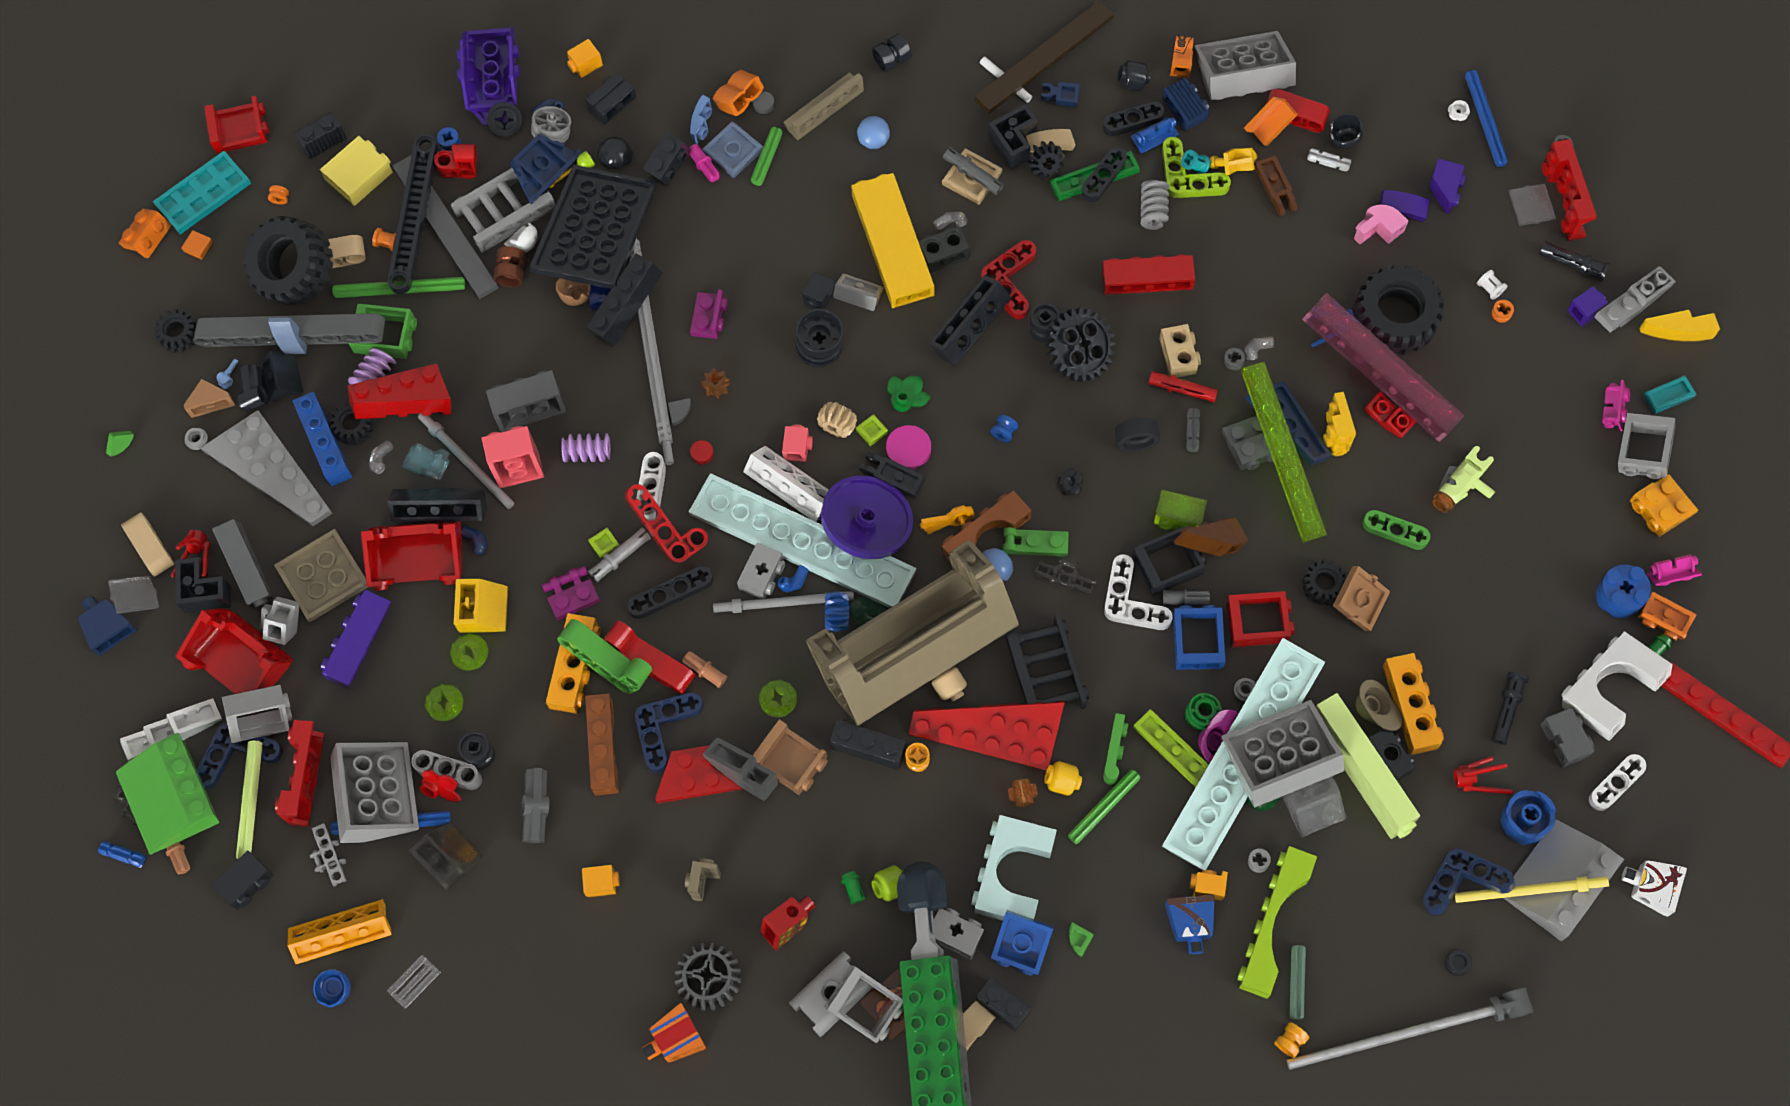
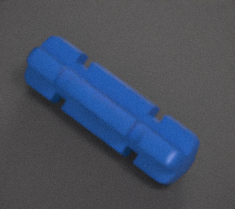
(122, 854)

